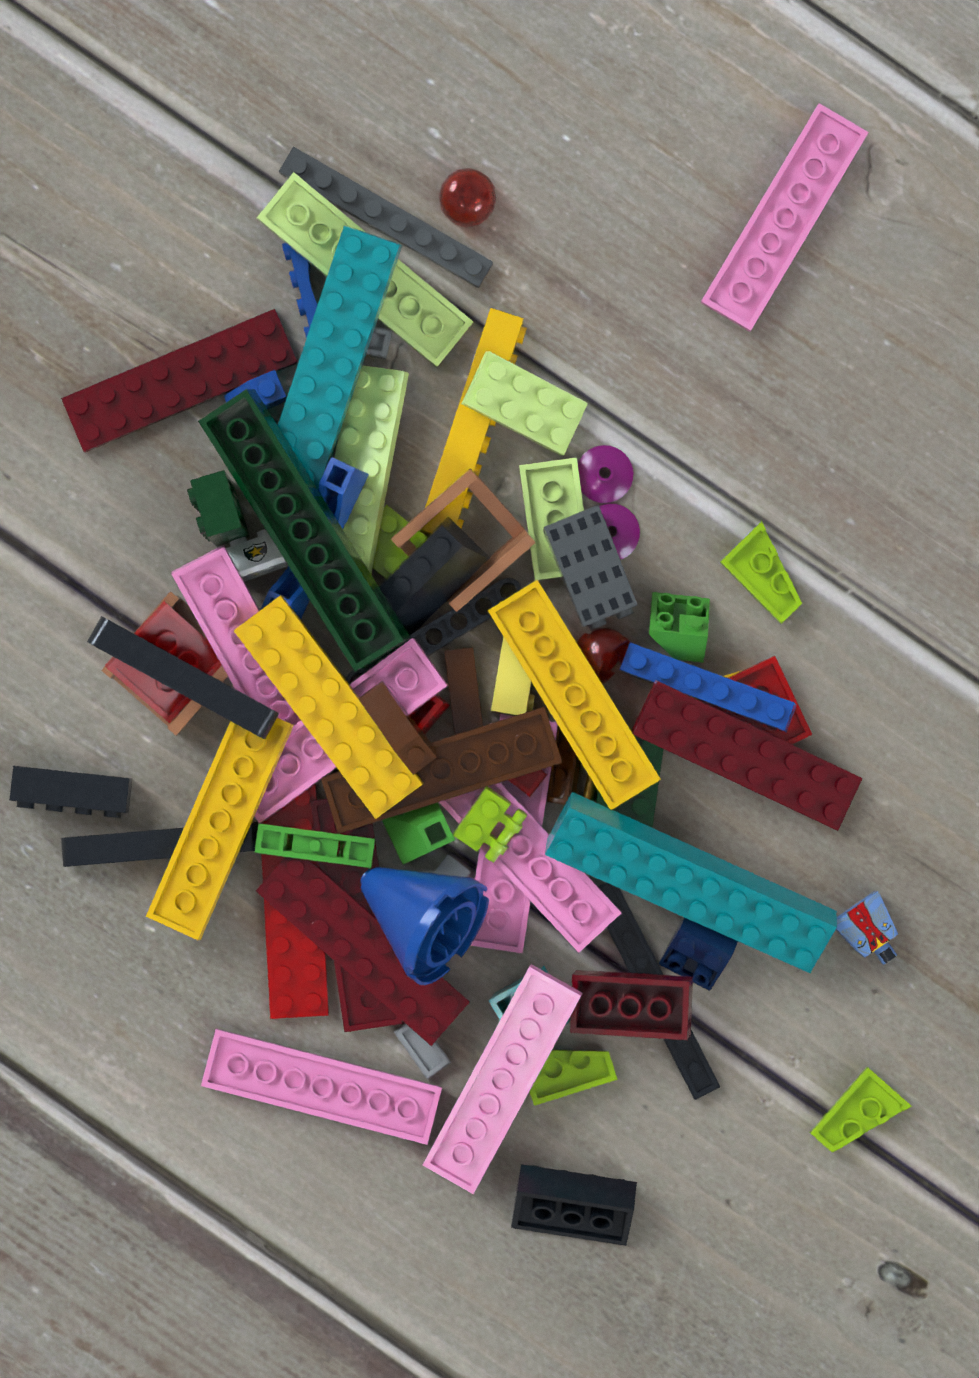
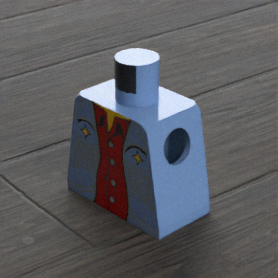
(868, 928)

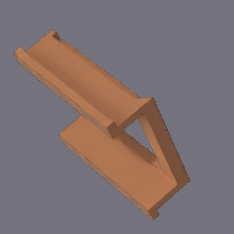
(498, 562)
(193, 707)

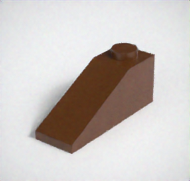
(398, 728)

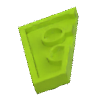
(762, 574)
(570, 1073)
(858, 1110)

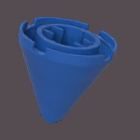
(425, 917)

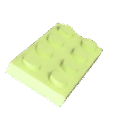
(524, 403)
(549, 495)

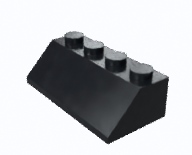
(432, 574)
(574, 1204)

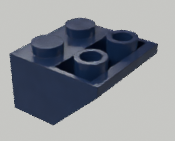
(698, 953)

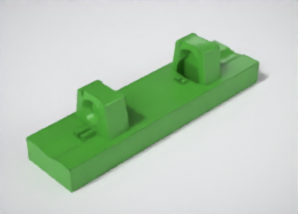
(314, 845)

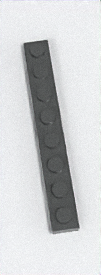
(388, 218)

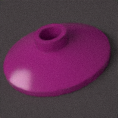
(610, 488)
(626, 526)

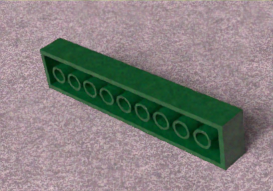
(304, 529)

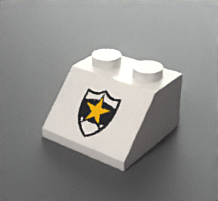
(256, 556)

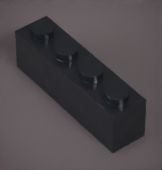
(70, 790)

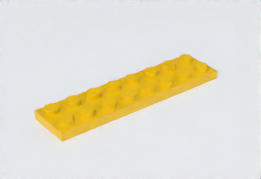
(574, 695)
(327, 706)
(217, 828)

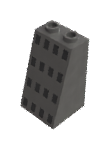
(590, 567)

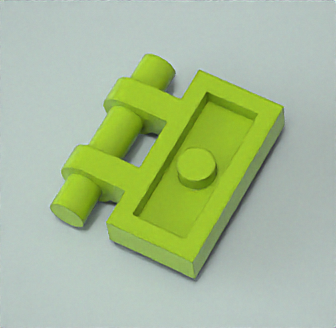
(482, 819)

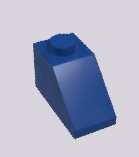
(267, 386)

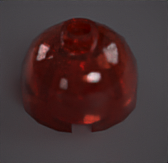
(467, 197)
(603, 650)

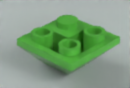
(680, 625)
(418, 832)

